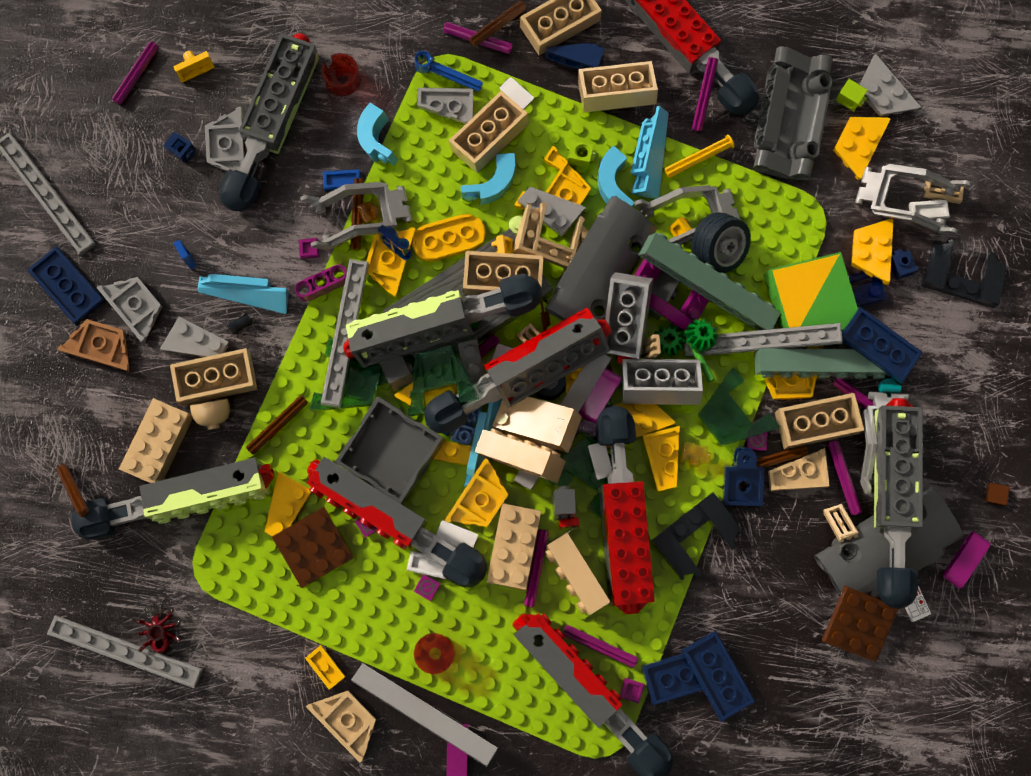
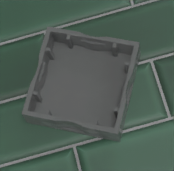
(390, 451)

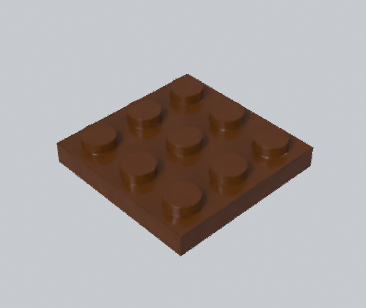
(312, 547)
(859, 624)

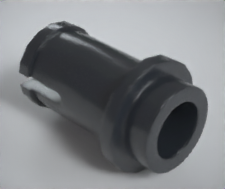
(239, 324)

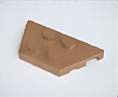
(98, 344)

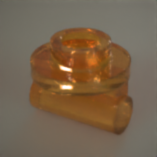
(368, 211)

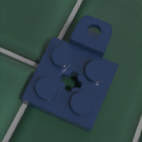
(745, 471)

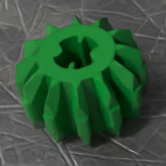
(700, 328)
(674, 336)

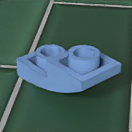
(465, 433)

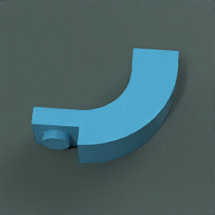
(368, 131)
(610, 165)
(497, 186)

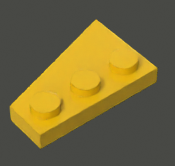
(662, 455)
(286, 504)

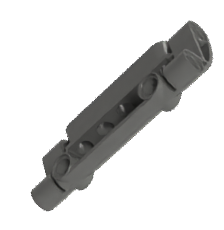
(792, 114)
(598, 258)
(863, 556)

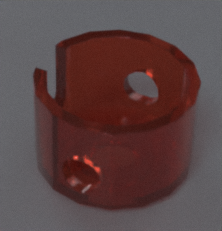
(341, 65)
(423, 658)

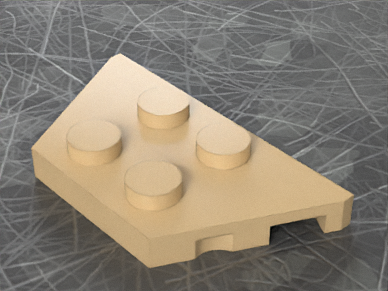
(346, 721)

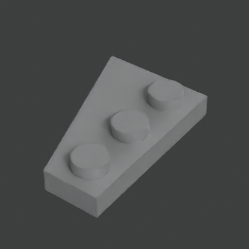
(447, 102)
(559, 213)
(193, 340)

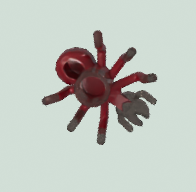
(156, 631)

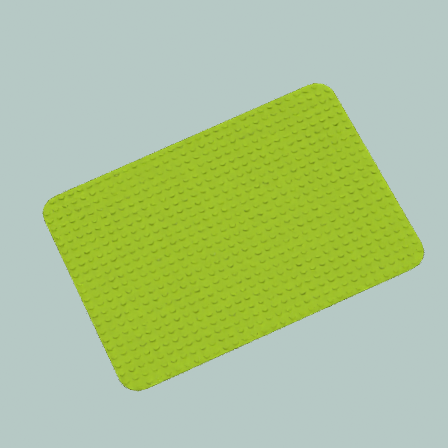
(370, 600)

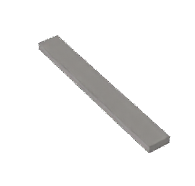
(46, 194)
(348, 312)
(773, 338)
(574, 399)
(125, 651)
(424, 714)

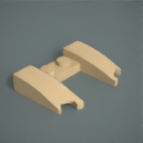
(530, 243)

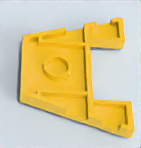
(567, 183)
(792, 387)

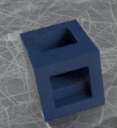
(176, 143)
(900, 269)

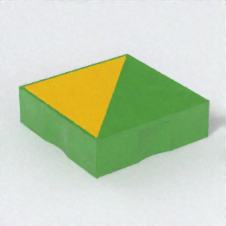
(812, 292)

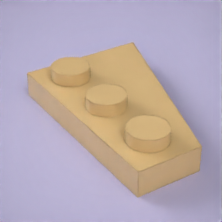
(801, 474)

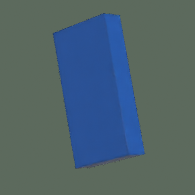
(336, 179)
(185, 254)

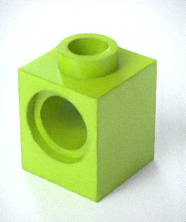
(852, 95)
(577, 147)

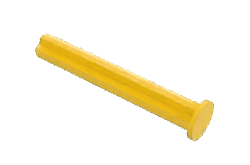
(699, 156)

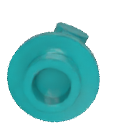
(889, 386)

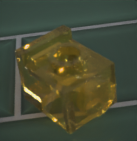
(694, 454)

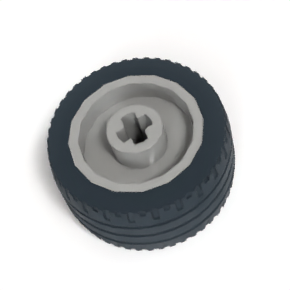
(721, 241)

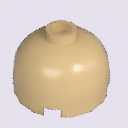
(210, 412)

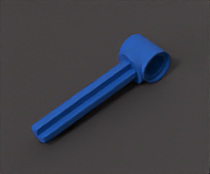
(444, 71)

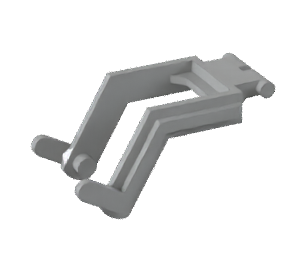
(878, 186)
(390, 203)
(717, 203)
(868, 416)

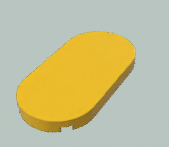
(448, 237)

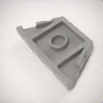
(885, 91)
(224, 142)
(133, 304)

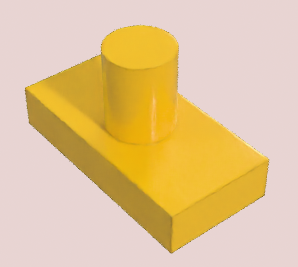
(193, 65)
(454, 453)

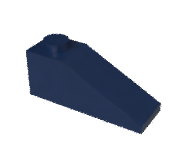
(576, 55)

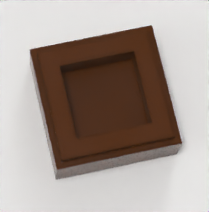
(997, 494)

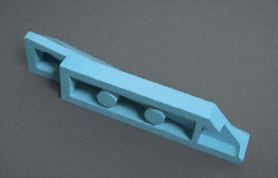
(649, 155)
(245, 290)
(485, 422)

